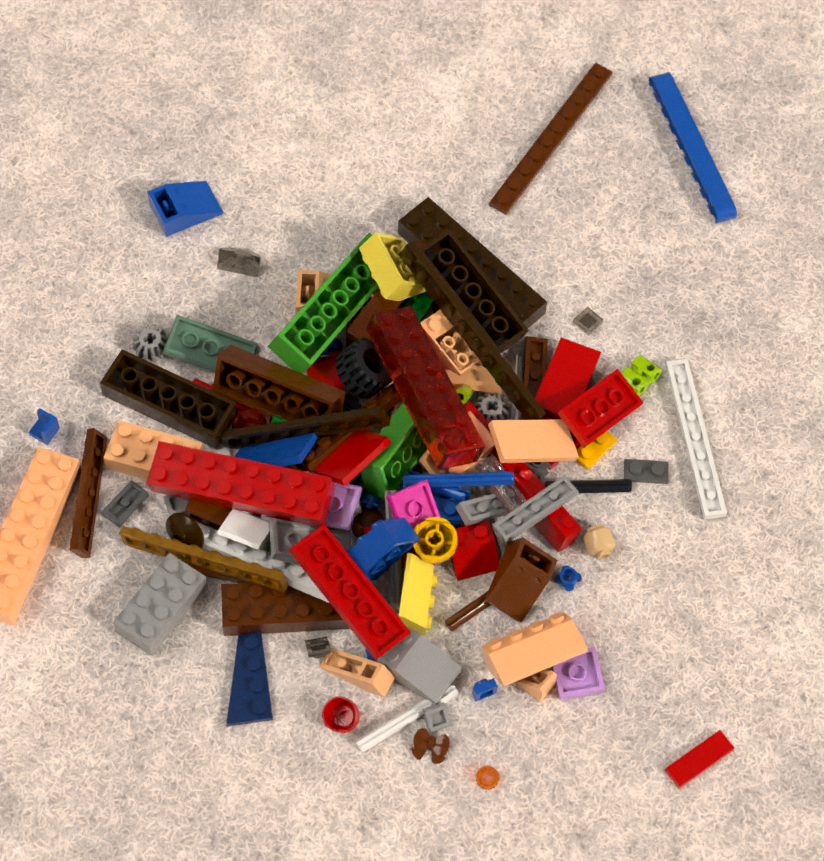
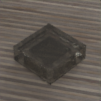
(588, 320)

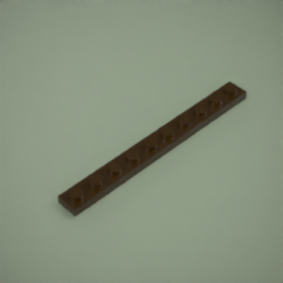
(471, 332)

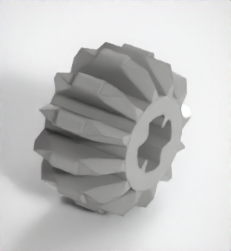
(144, 337)
(493, 403)

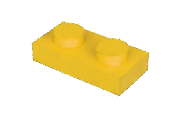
(595, 450)

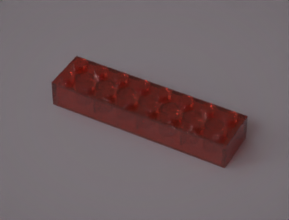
(425, 388)

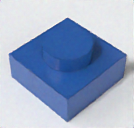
(484, 688)

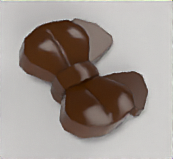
(438, 745)

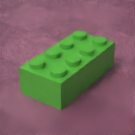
(394, 461)

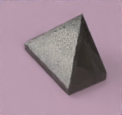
(239, 261)

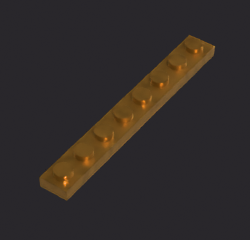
(205, 559)

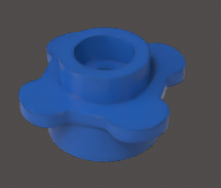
(370, 501)
(568, 571)

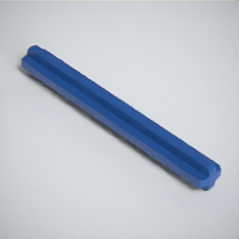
(461, 479)

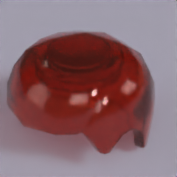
(248, 418)

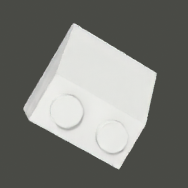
(247, 529)

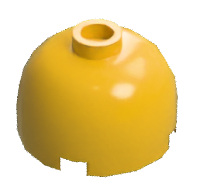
(437, 540)

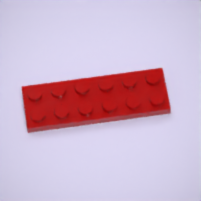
(349, 592)

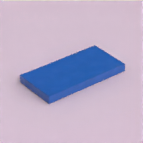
(280, 452)

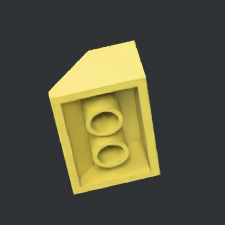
(387, 268)
(417, 595)

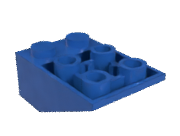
(183, 205)

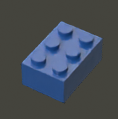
(382, 546)

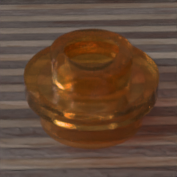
(487, 770)

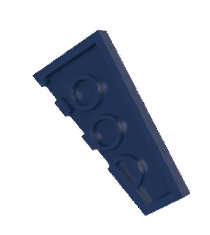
(249, 688)

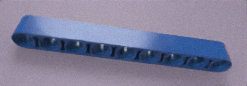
(693, 146)

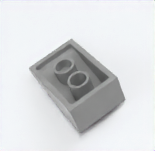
(421, 666)

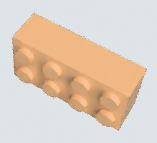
(135, 446)

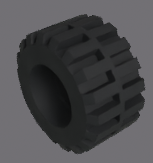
(362, 369)

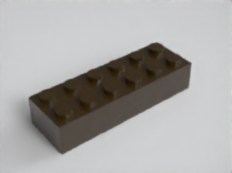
(474, 290)
(168, 398)

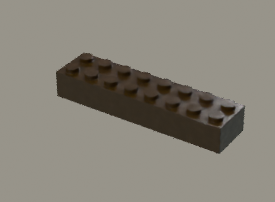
(430, 221)

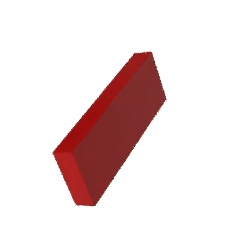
(699, 759)

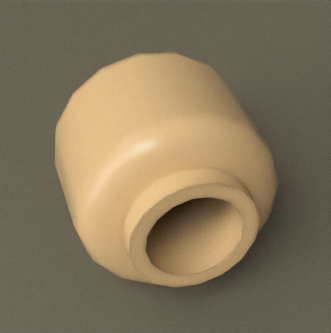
(599, 541)

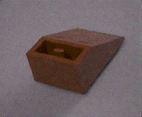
(520, 578)

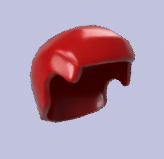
(340, 706)

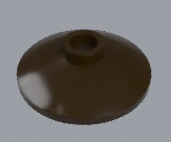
(184, 529)

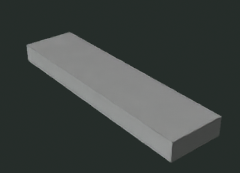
(535, 509)

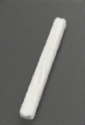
(401, 721)

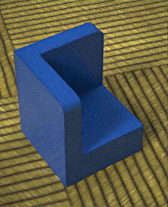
(45, 427)

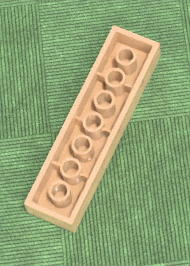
(32, 525)

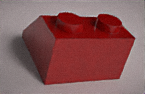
(325, 371)
(475, 551)

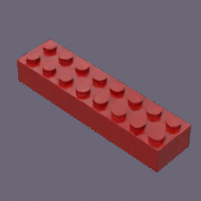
(241, 484)

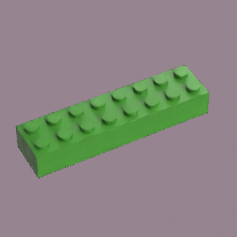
(325, 312)

